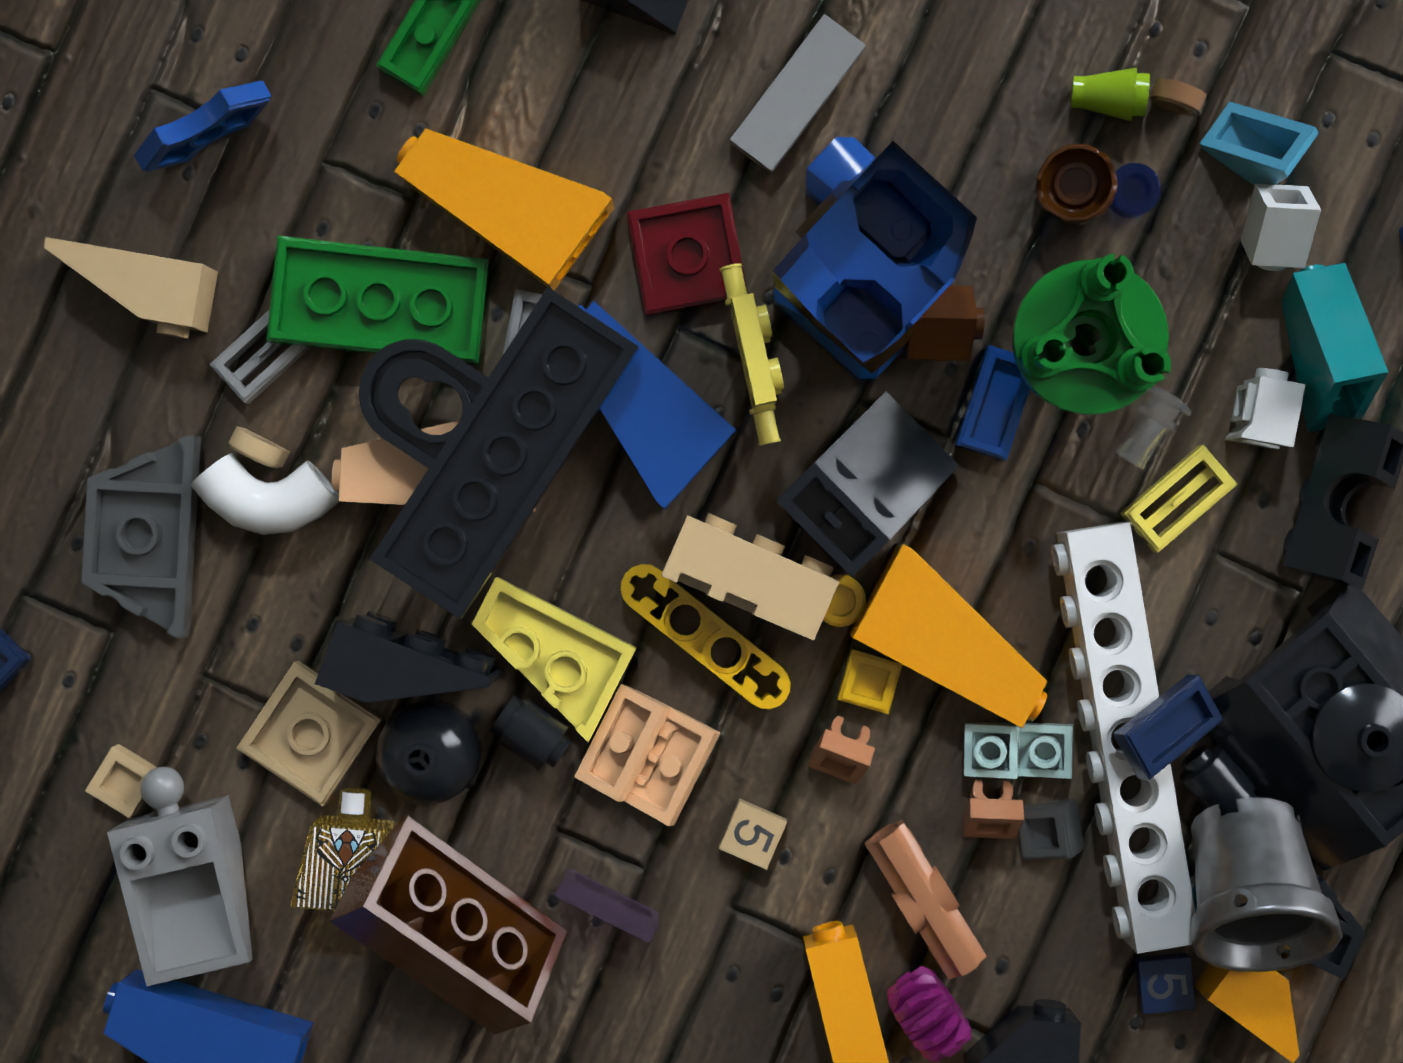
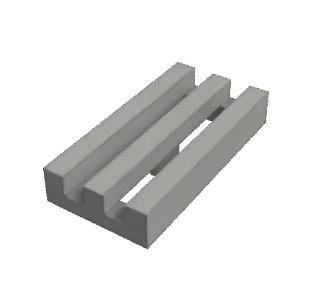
(269, 375)

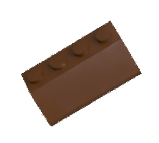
(451, 927)

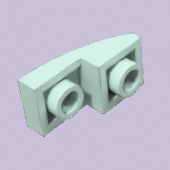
(1014, 751)

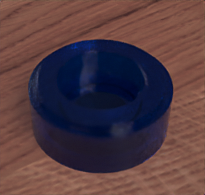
(1136, 190)

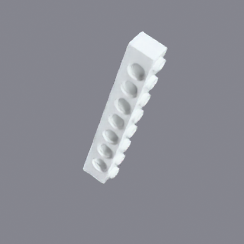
(1167, 917)

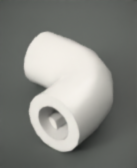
(263, 505)

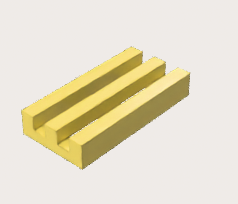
(1144, 526)

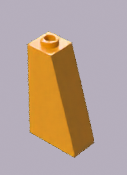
(514, 207)
(939, 635)
(844, 994)

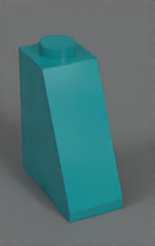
(1331, 344)

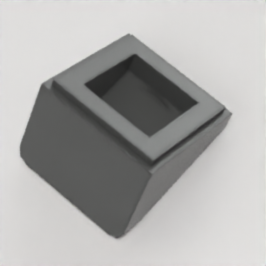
(1051, 830)

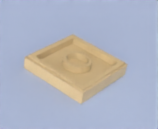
(309, 734)

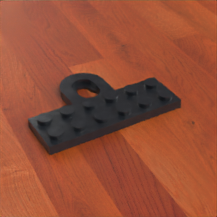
(501, 452)

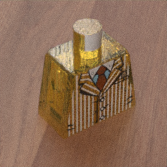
(336, 850)

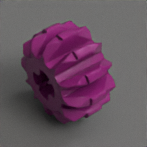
(928, 1014)

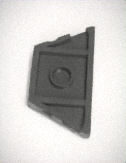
(144, 534)

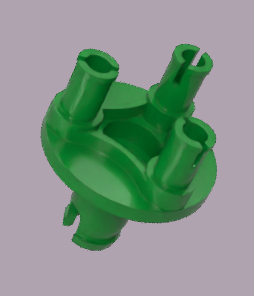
(1120, 333)

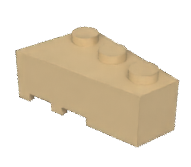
(752, 575)

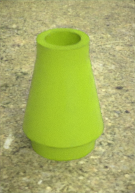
(1112, 93)

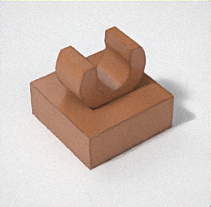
(841, 755)
(992, 817)

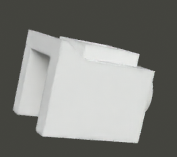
(1267, 410)

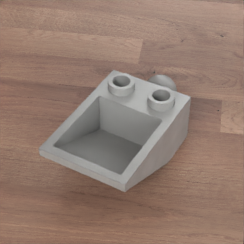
(181, 899)

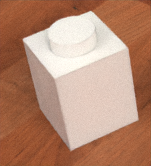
(1280, 226)

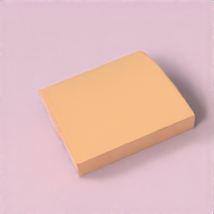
(647, 754)

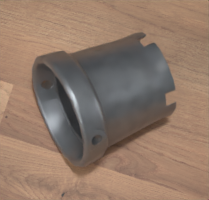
(1258, 890)

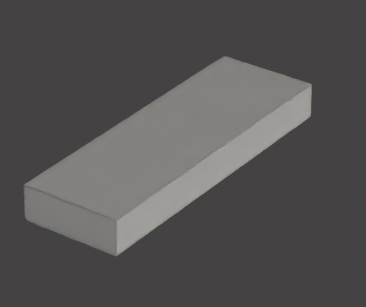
(797, 94)

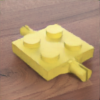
(752, 332)

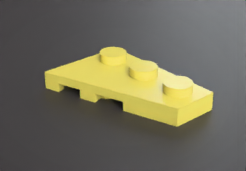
(556, 651)

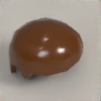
(1076, 184)

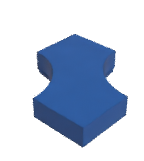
(223, 114)

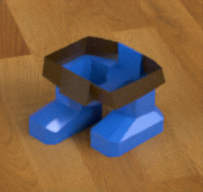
(870, 254)

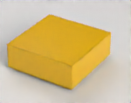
(869, 681)

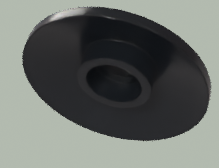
(1342, 733)

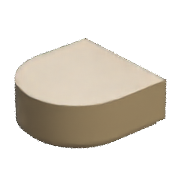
(258, 448)

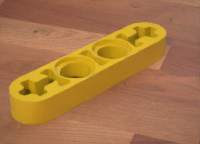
(700, 641)

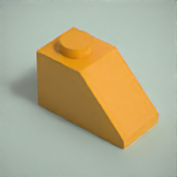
(1256, 1002)

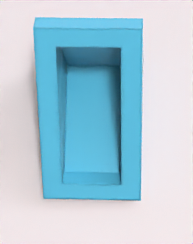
(1257, 143)

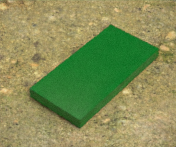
(374, 297)

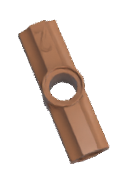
(925, 900)

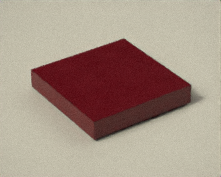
(682, 252)

